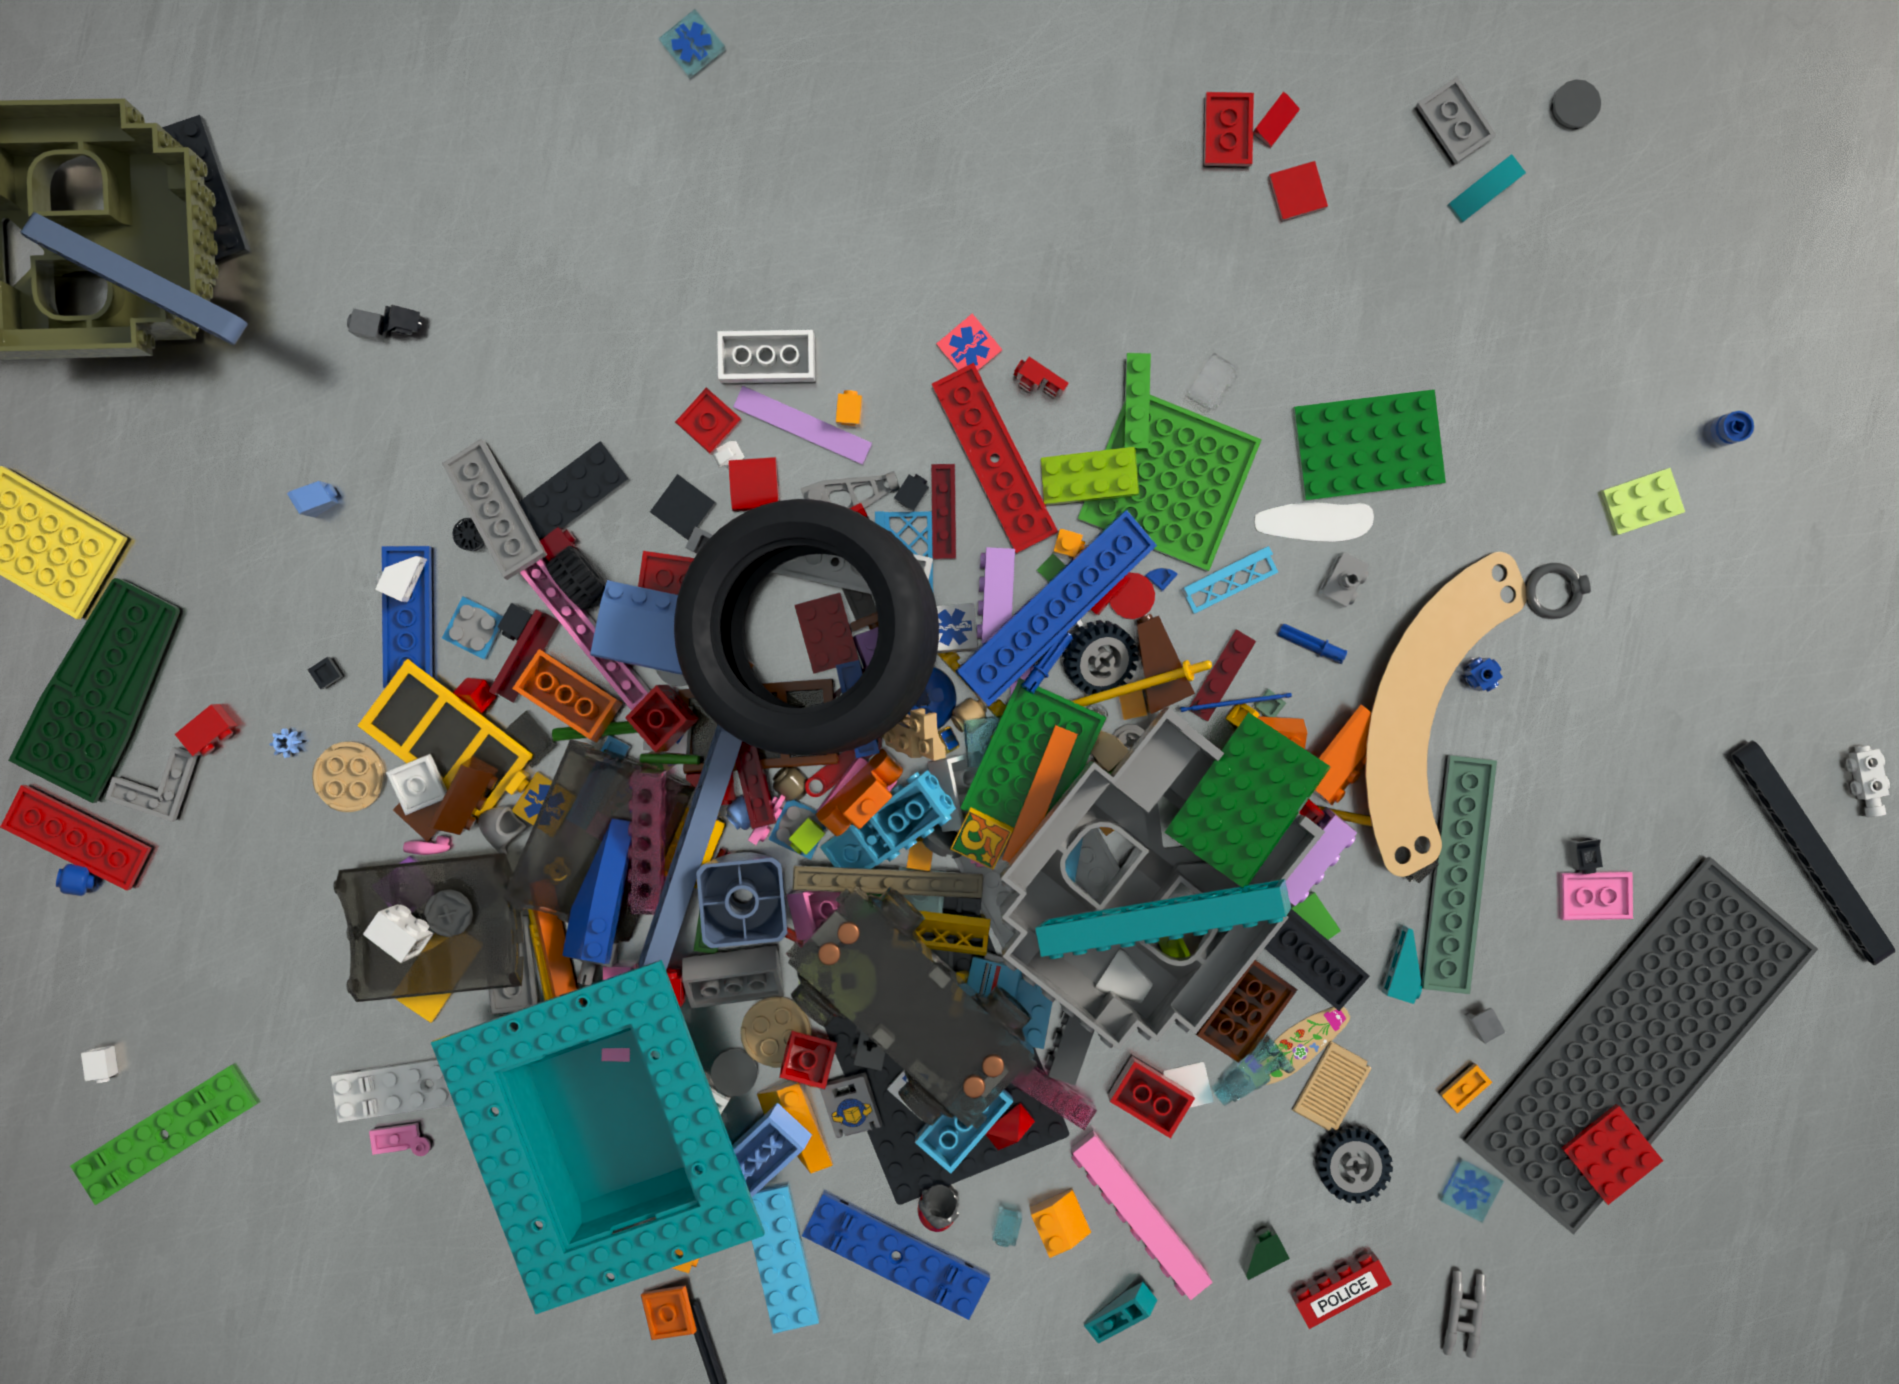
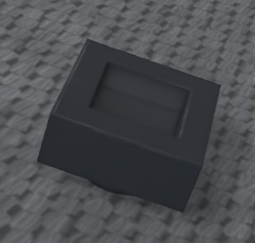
(325, 673)
(969, 907)

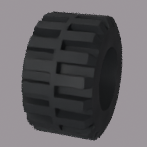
(576, 577)

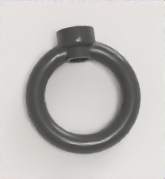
(1579, 584)

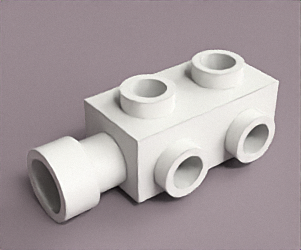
(1866, 775)

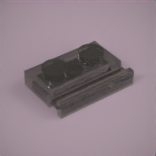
(531, 736)

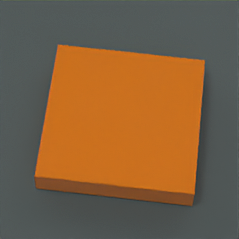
(668, 1312)

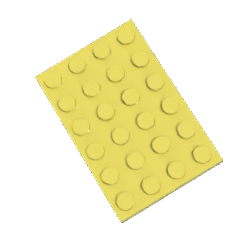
(52, 545)

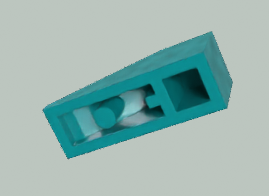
(1404, 974)
(1122, 1313)

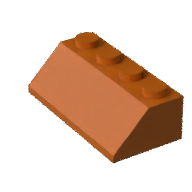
(1345, 757)

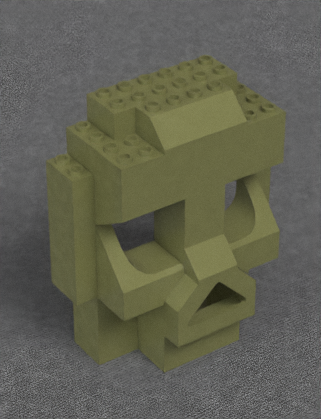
(151, 216)

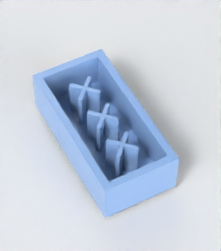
(769, 1147)

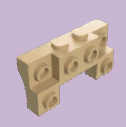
(917, 736)

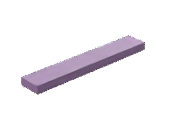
(802, 425)

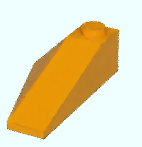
(795, 1101)

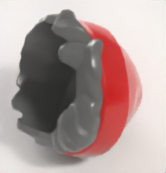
(938, 1208)

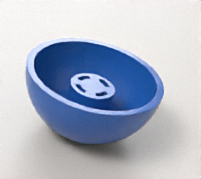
(942, 697)

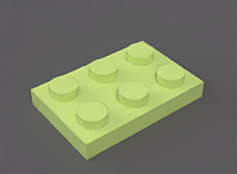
(1642, 501)

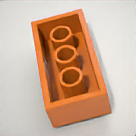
(567, 696)

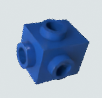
(1475, 675)

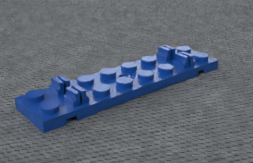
(918, 1269)

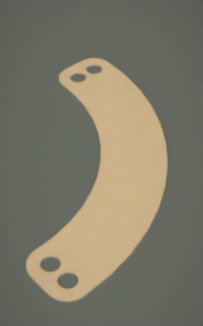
(1409, 698)

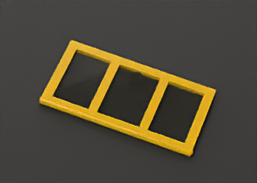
(425, 718)

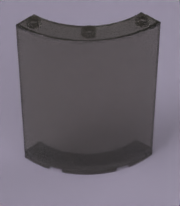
(571, 824)
(472, 961)

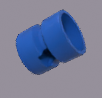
(1732, 428)

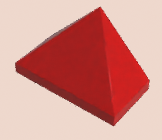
(1010, 1127)

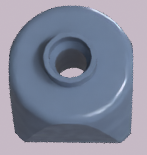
(735, 924)

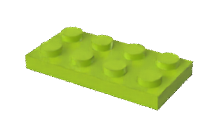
(1089, 476)

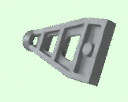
(822, 489)

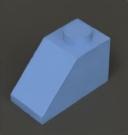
(313, 498)

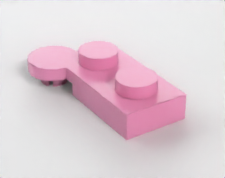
(762, 832)
(399, 1139)

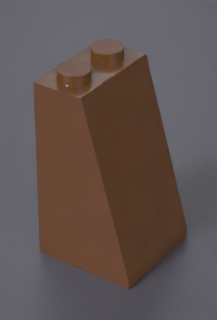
(1158, 657)

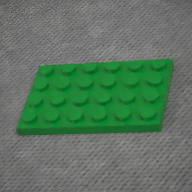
(1369, 445)
(1018, 749)
(1247, 800)

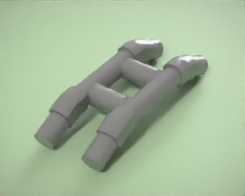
(1476, 1305)

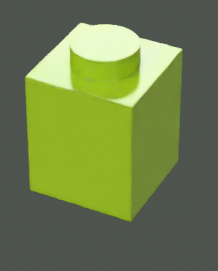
(806, 836)

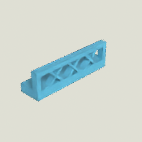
(1231, 569)

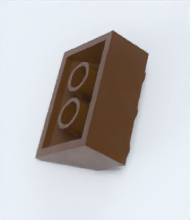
(464, 797)

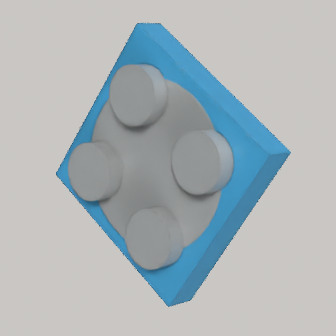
(473, 628)
(789, 821)

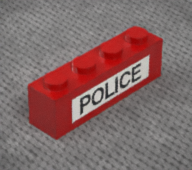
(1341, 1290)

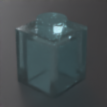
(1006, 1227)

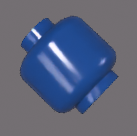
(74, 880)

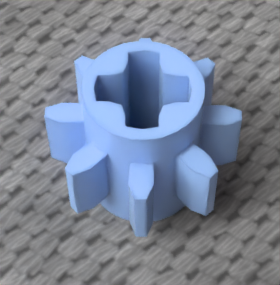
(292, 742)

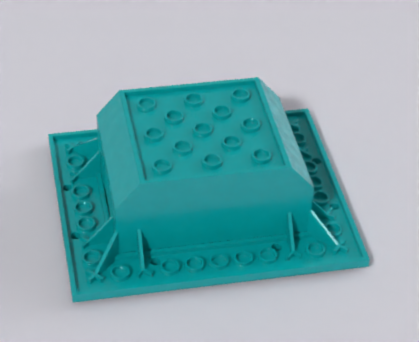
(598, 1139)

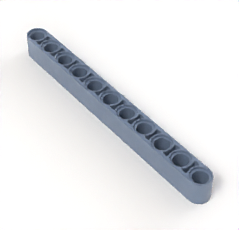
(134, 278)
(691, 848)

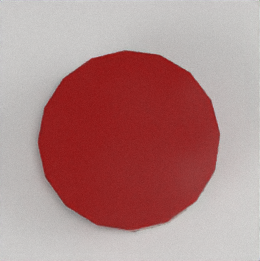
(1135, 598)

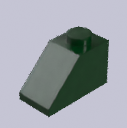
(1264, 1253)

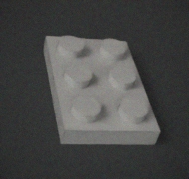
(1456, 120)

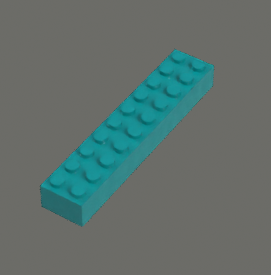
(1164, 918)

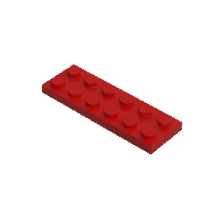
(75, 837)

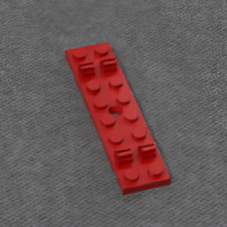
(984, 434)

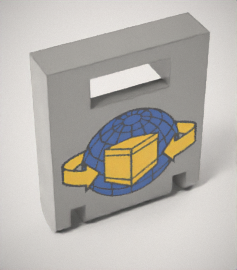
(851, 1110)

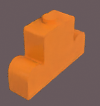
(861, 795)

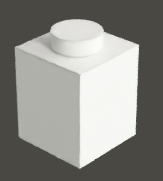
(99, 1064)

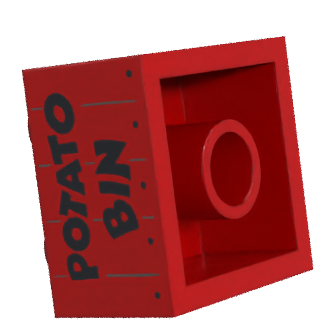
(661, 718)

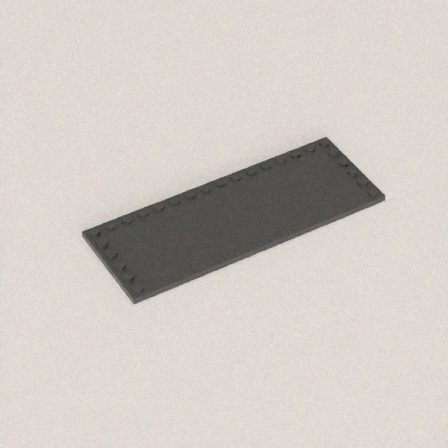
(1644, 1036)

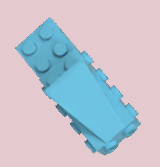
(896, 825)

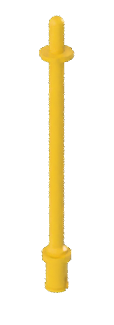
(1186, 671)

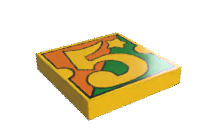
(982, 838)

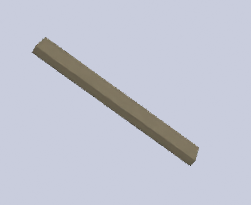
(879, 880)

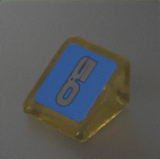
(948, 739)

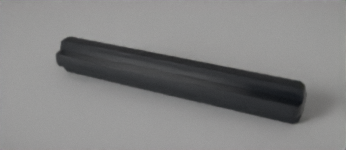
(705, 1347)

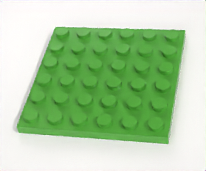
(1184, 482)

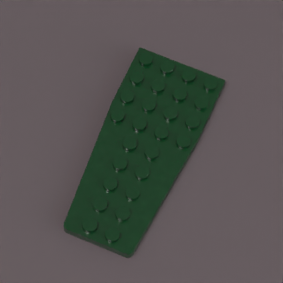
(97, 692)

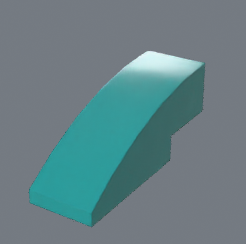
(1487, 188)

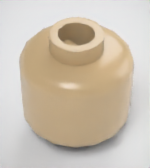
(967, 710)

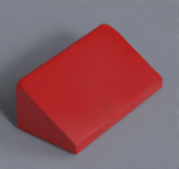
(1276, 119)

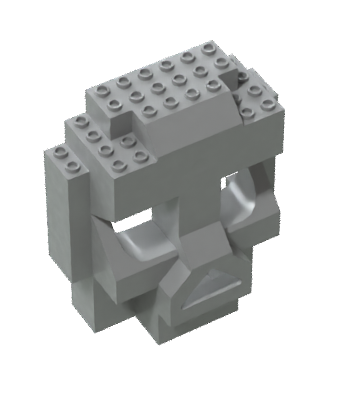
(1187, 990)

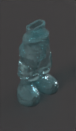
(1249, 1073)

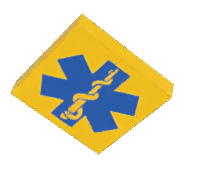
(532, 798)

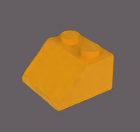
(1060, 1222)

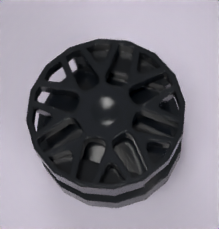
(467, 536)

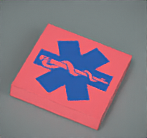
(969, 344)

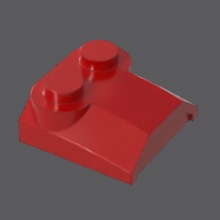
(807, 1060)

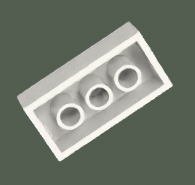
(766, 356)

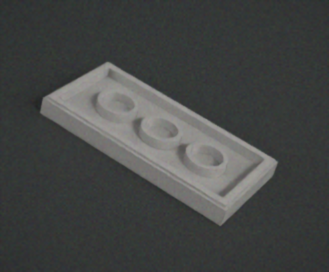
(516, 998)

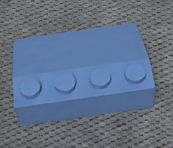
(636, 627)

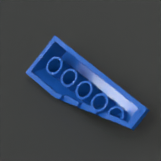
(599, 900)

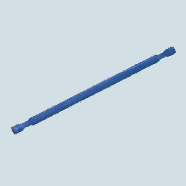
(1235, 702)

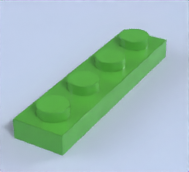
(1137, 400)

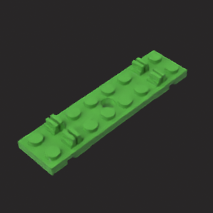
(144, 1148)

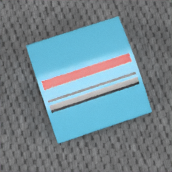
(987, 974)

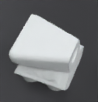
(1125, 979)

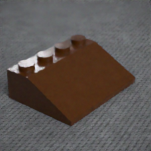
(1247, 1012)

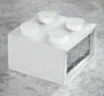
(399, 932)

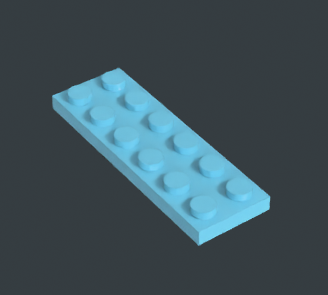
(783, 1262)

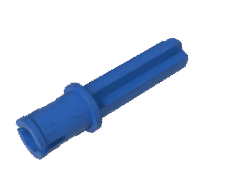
(1312, 643)
(1045, 664)

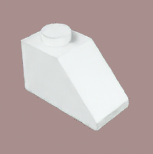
(400, 578)

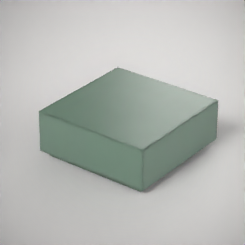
(1271, 707)

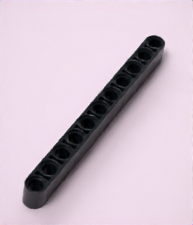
(1813, 852)

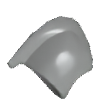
(500, 827)

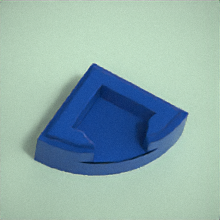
(1161, 577)

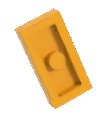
(1465, 1088)

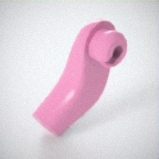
(427, 848)

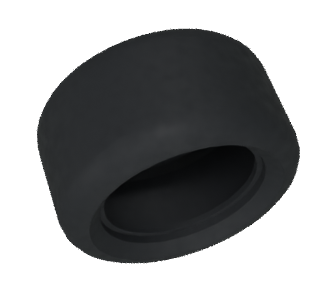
(714, 608)

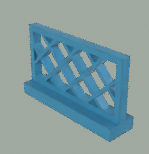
(883, 519)

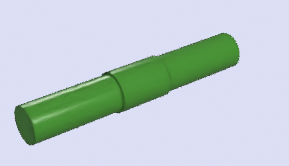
(670, 759)

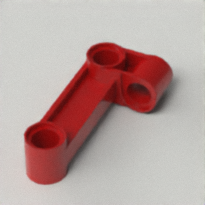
(832, 773)

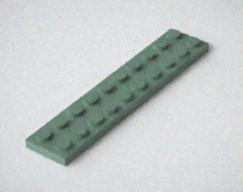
(1459, 874)

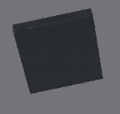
(682, 507)

